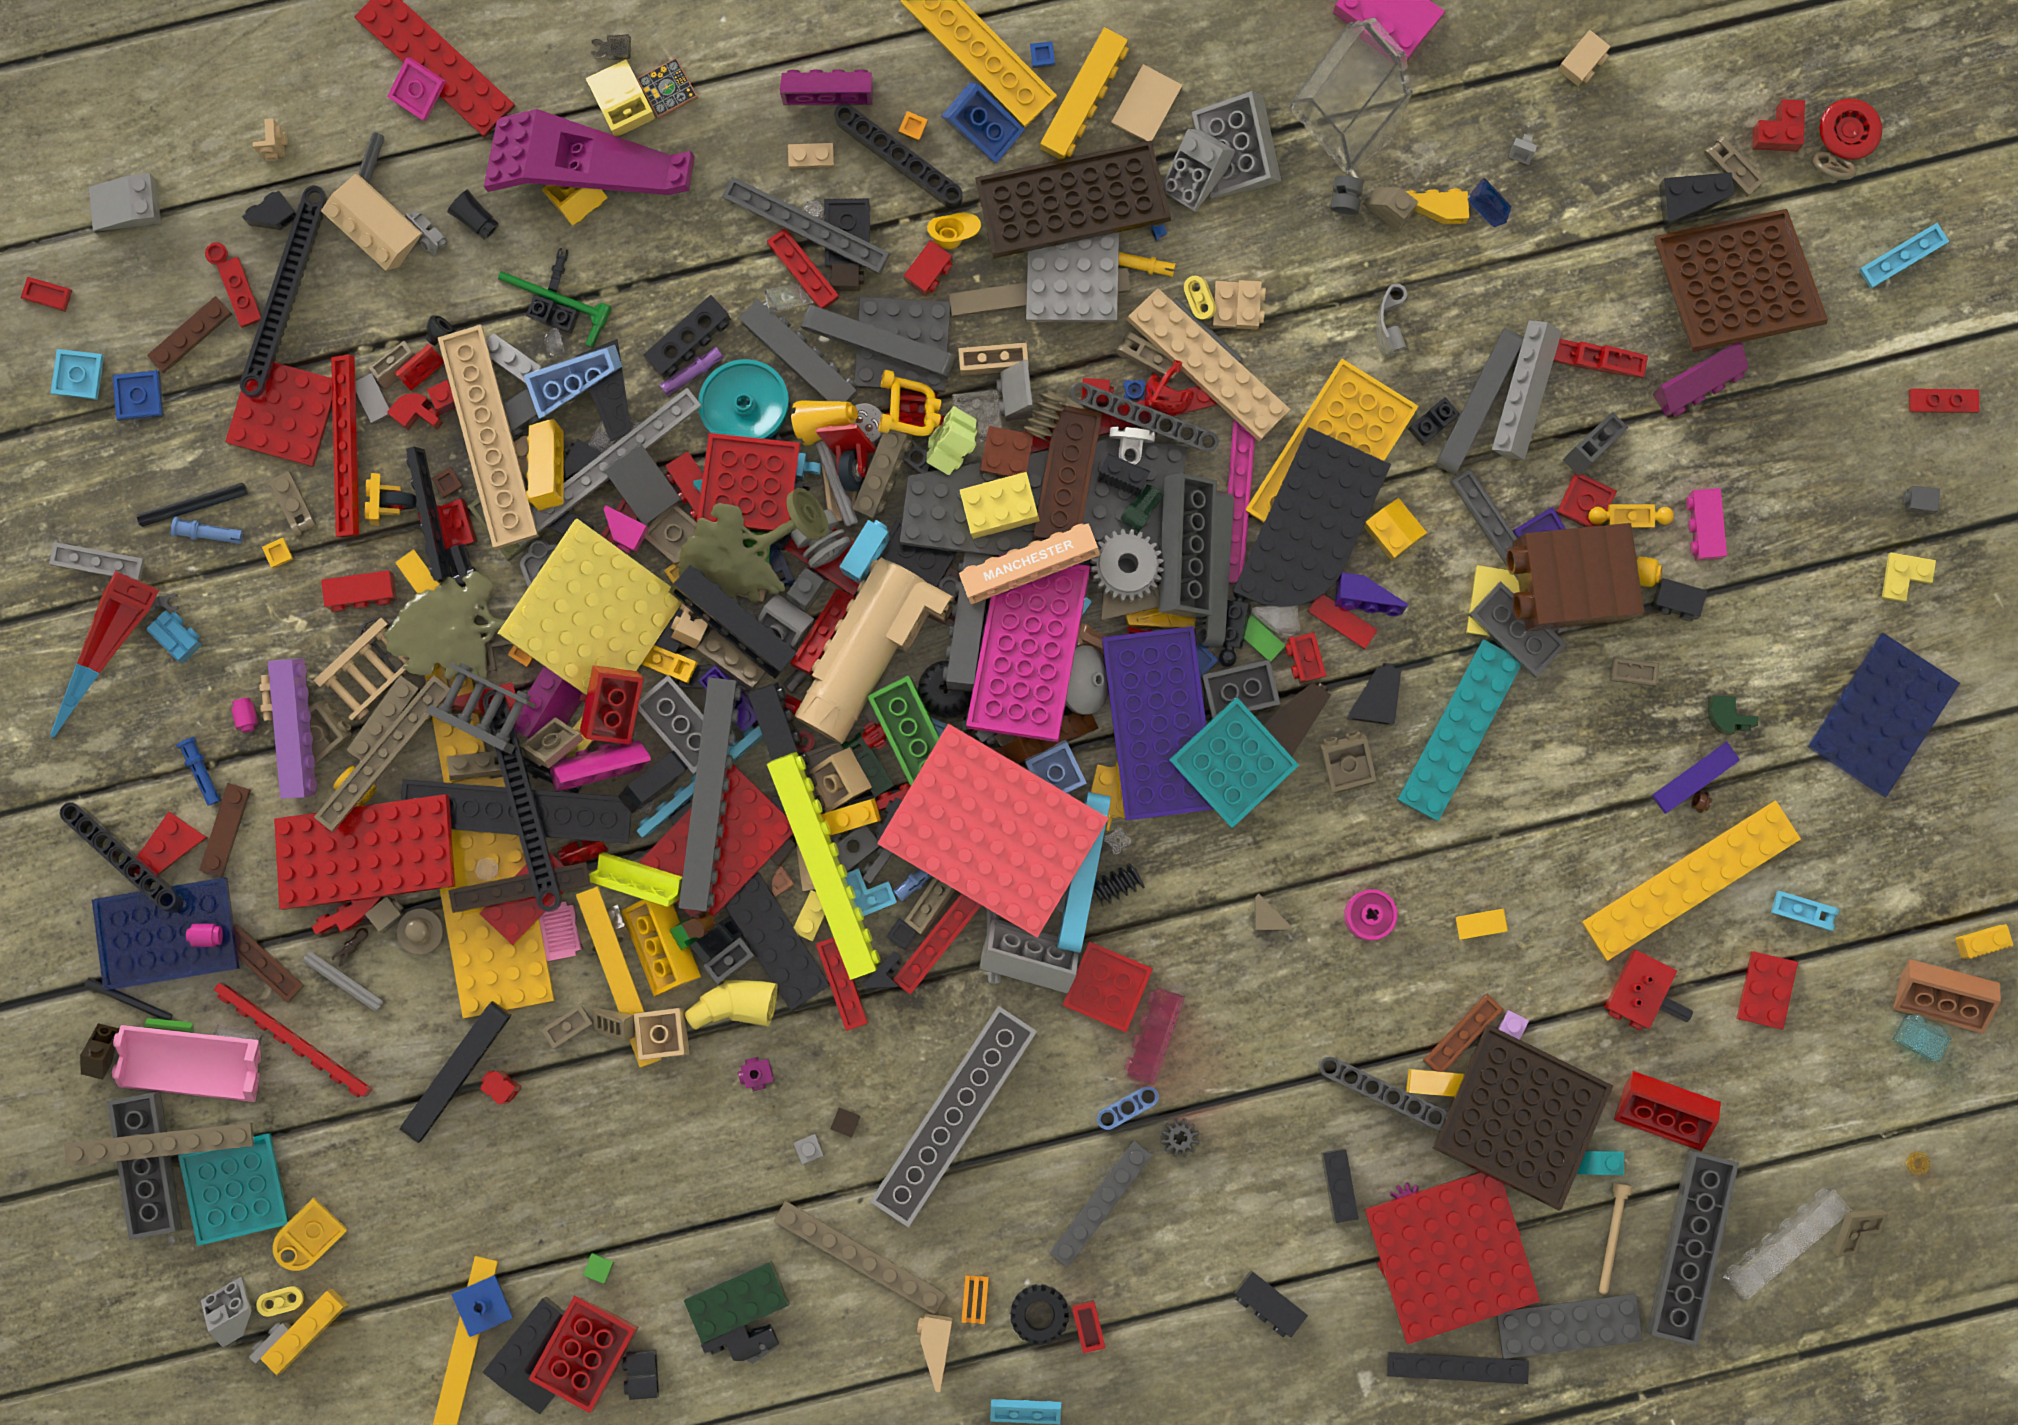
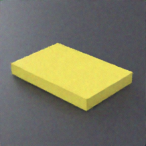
(1484, 581)

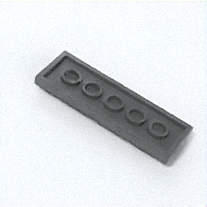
(1569, 1326)

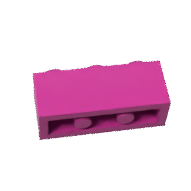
(1706, 524)

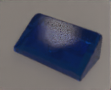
(1490, 203)

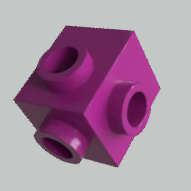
(764, 1070)

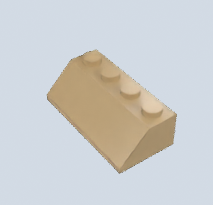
(372, 222)

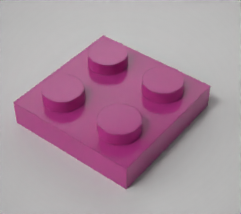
(416, 88)

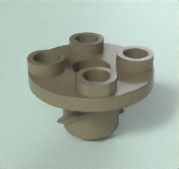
(420, 931)

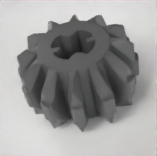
(1183, 1144)

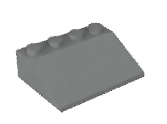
(1245, 128)

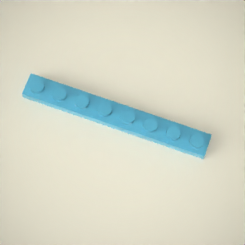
(684, 794)

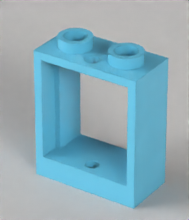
(865, 550)

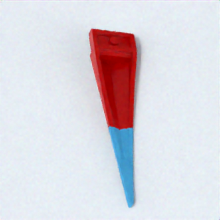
(117, 615)

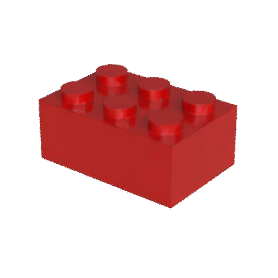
(611, 705)

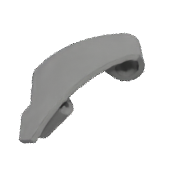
(1390, 339)

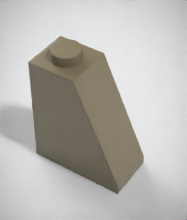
(1391, 206)

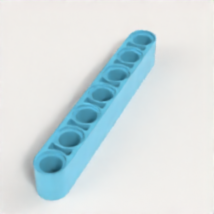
(1081, 887)

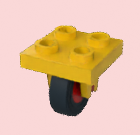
(385, 500)

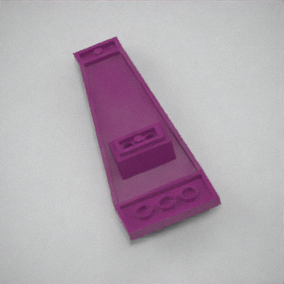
(560, 152)

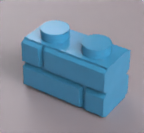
(175, 636)

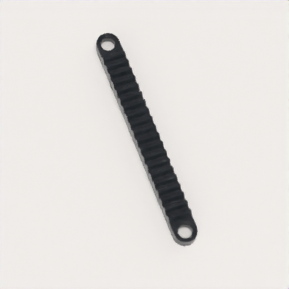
(283, 292)
(525, 811)

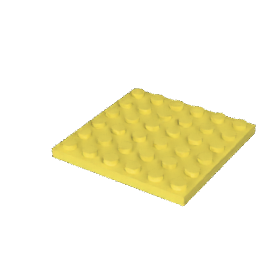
(590, 609)

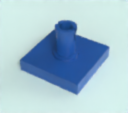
(482, 1305)

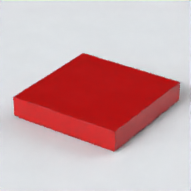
(1582, 496)

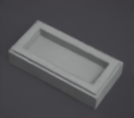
(371, 398)

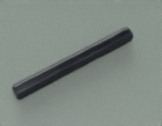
(192, 504)

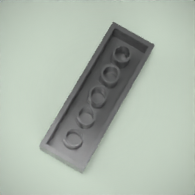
(1188, 546)
(145, 1182)

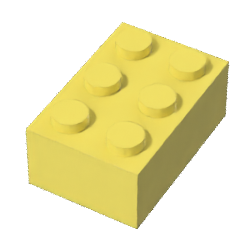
(999, 505)

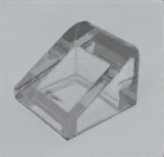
(554, 343)

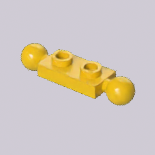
(1637, 514)

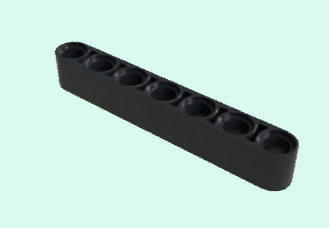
(893, 146)
(114, 850)
(455, 1072)

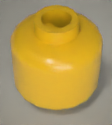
(1649, 571)

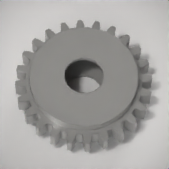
(1123, 583)

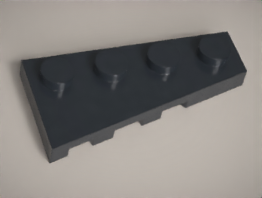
(611, 399)

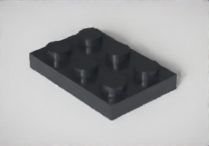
(851, 216)
(924, 562)

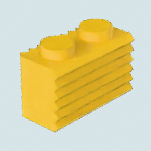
(1984, 941)

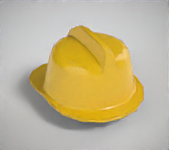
(952, 229)

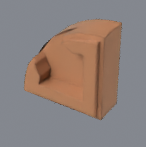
(781, 881)

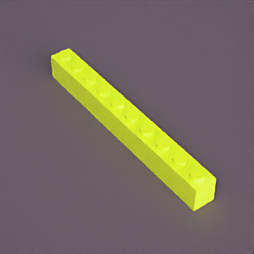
(823, 865)

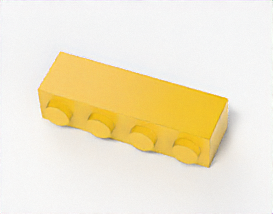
(545, 465)
(304, 1331)

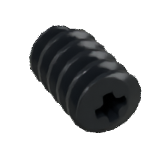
(1117, 883)

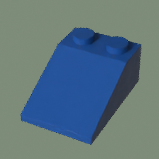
(983, 122)

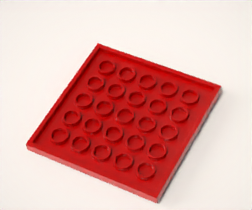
(1451, 1256)

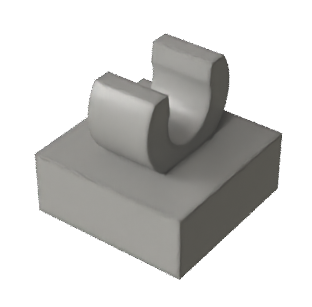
(1523, 150)

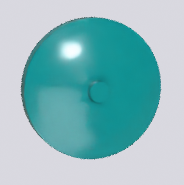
(744, 400)

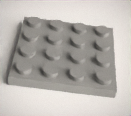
(1074, 281)

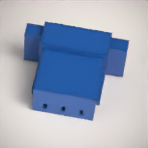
(1158, 231)

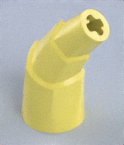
(738, 1000)

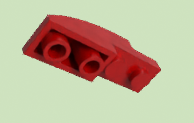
(346, 916)

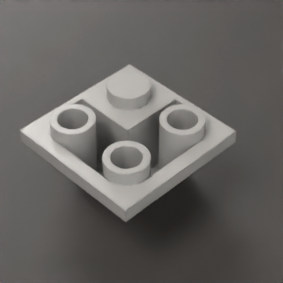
(227, 1312)

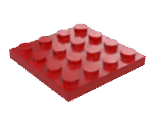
(286, 418)
(749, 475)

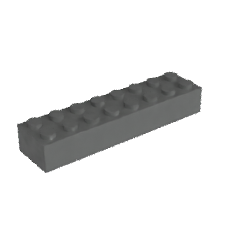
(1692, 1248)

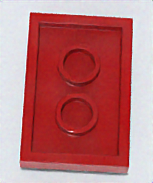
(1767, 990)

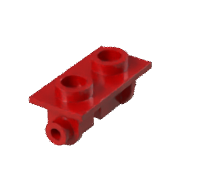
(572, 854)

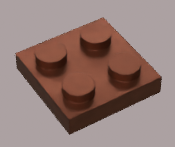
(1006, 452)

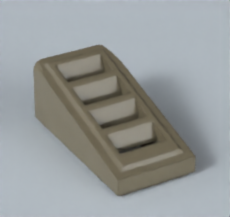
(625, 1020)

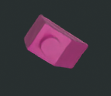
(625, 530)

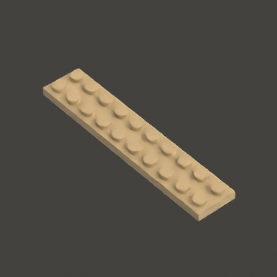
(488, 437)

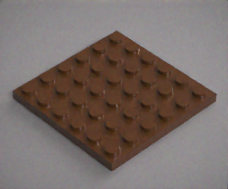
(1740, 280)

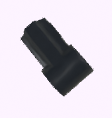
(459, 563)

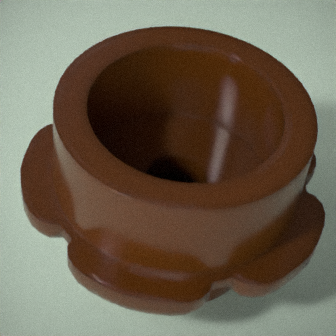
(1701, 801)

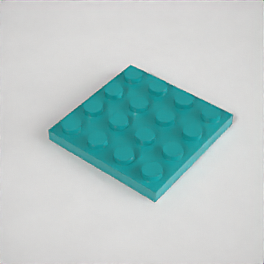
(1233, 762)
(234, 1191)

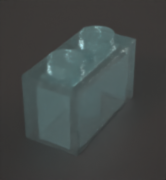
(1922, 1038)

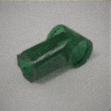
(1139, 511)

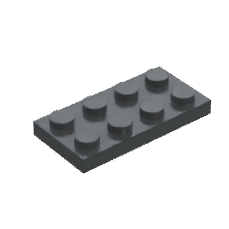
(1529, 648)

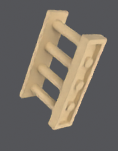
(346, 663)

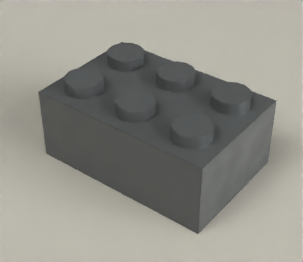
(1250, 683)

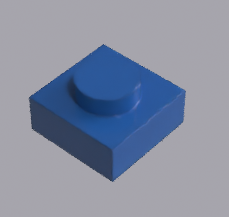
(1042, 54)

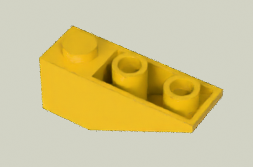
(1443, 207)

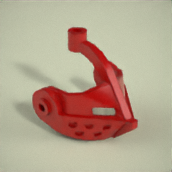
(1178, 399)

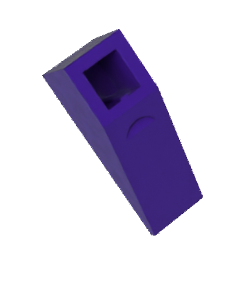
(1361, 593)
(746, 714)

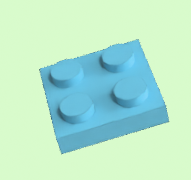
(77, 374)

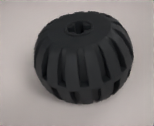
(933, 697)

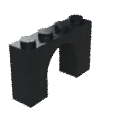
(578, 457)

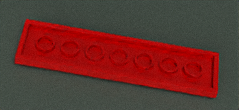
(410, 36)

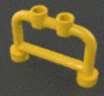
(891, 421)

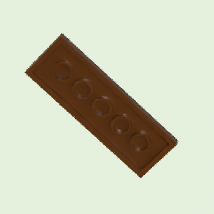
(1067, 471)

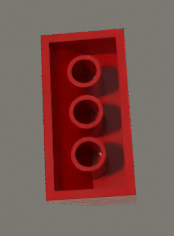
(1667, 1111)

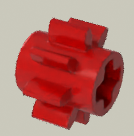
(874, 735)

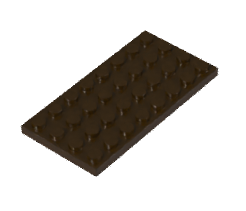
(1072, 199)

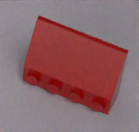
(583, 1353)

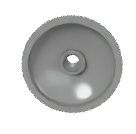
(1087, 682)

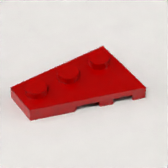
(169, 843)

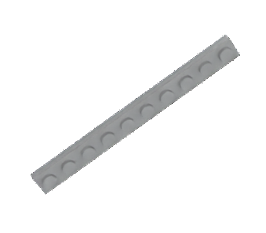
(593, 475)

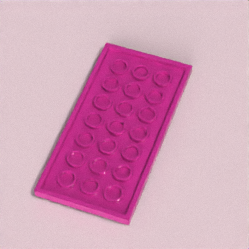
(1029, 656)

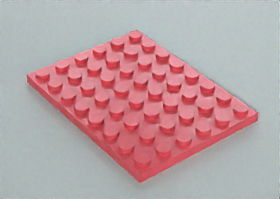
(992, 830)

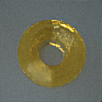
(1925, 1163)

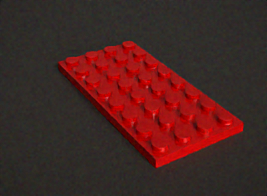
(369, 855)

